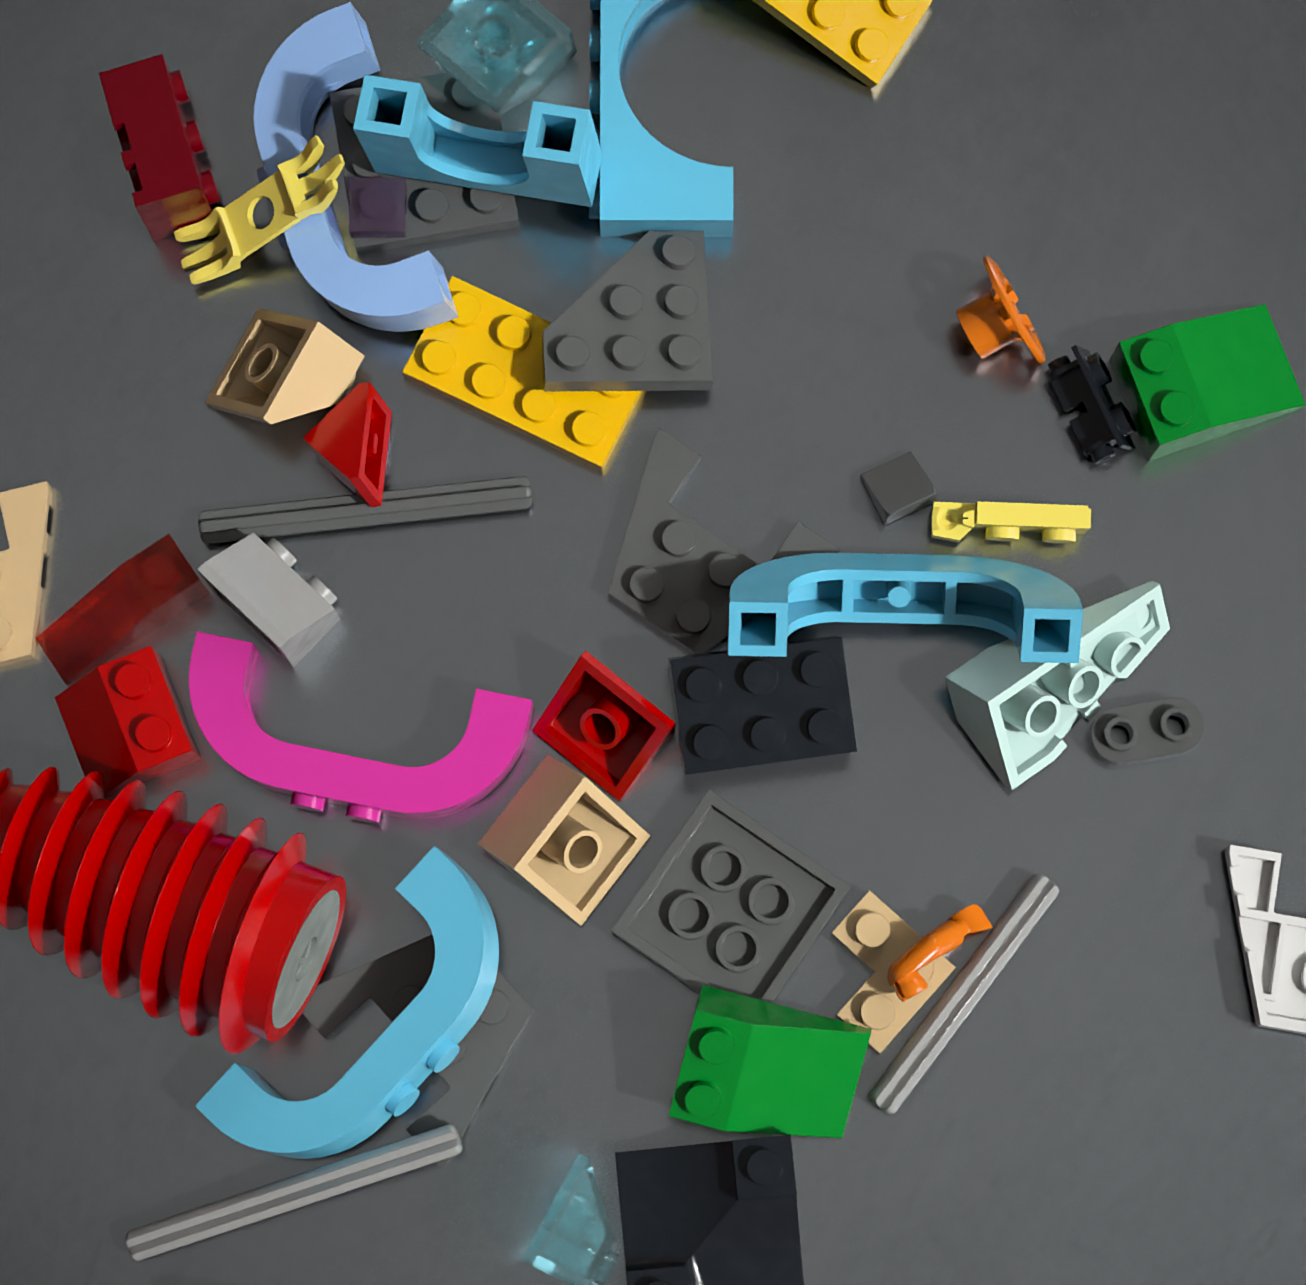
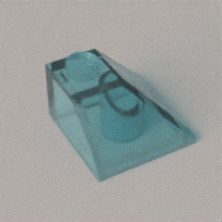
(576, 1231)

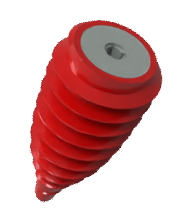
(168, 904)

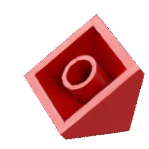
(604, 726)

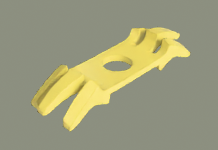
(235, 223)

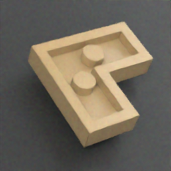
(877, 940)

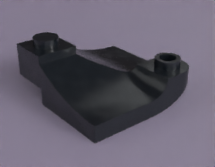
(711, 1214)

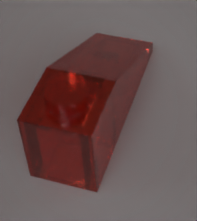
(122, 609)

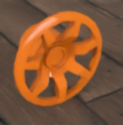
(994, 318)

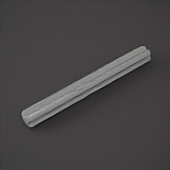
(963, 993)

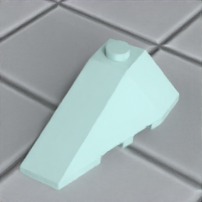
(1026, 708)

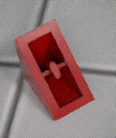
(355, 442)

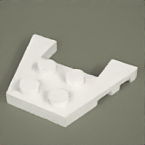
(1270, 941)

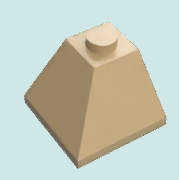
(284, 369)

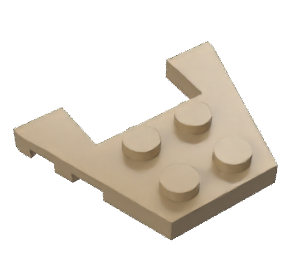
(21, 566)

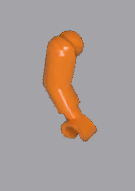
(939, 941)

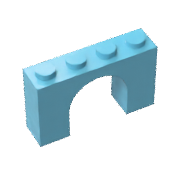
(410, 139)

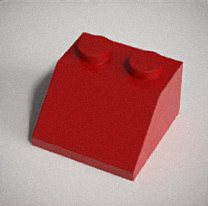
(128, 721)

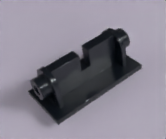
(1085, 383)

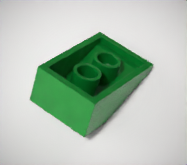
(1204, 379)
(767, 1068)

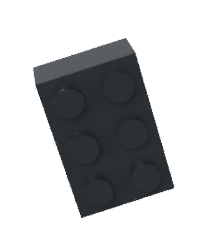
(762, 706)

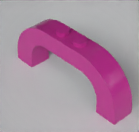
(221, 701)

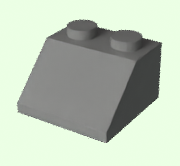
(271, 596)

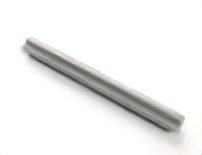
(293, 1192)

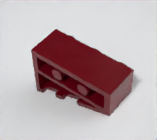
(159, 145)

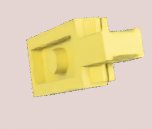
(1005, 520)

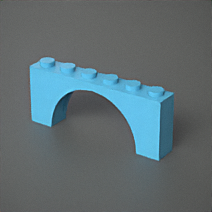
(640, 178)

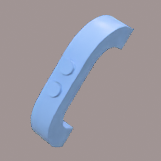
(294, 85)

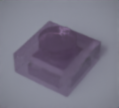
(378, 207)

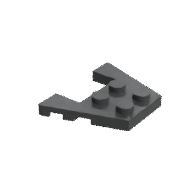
(676, 569)
(392, 985)

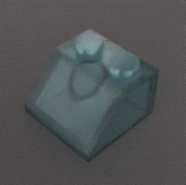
(499, 48)

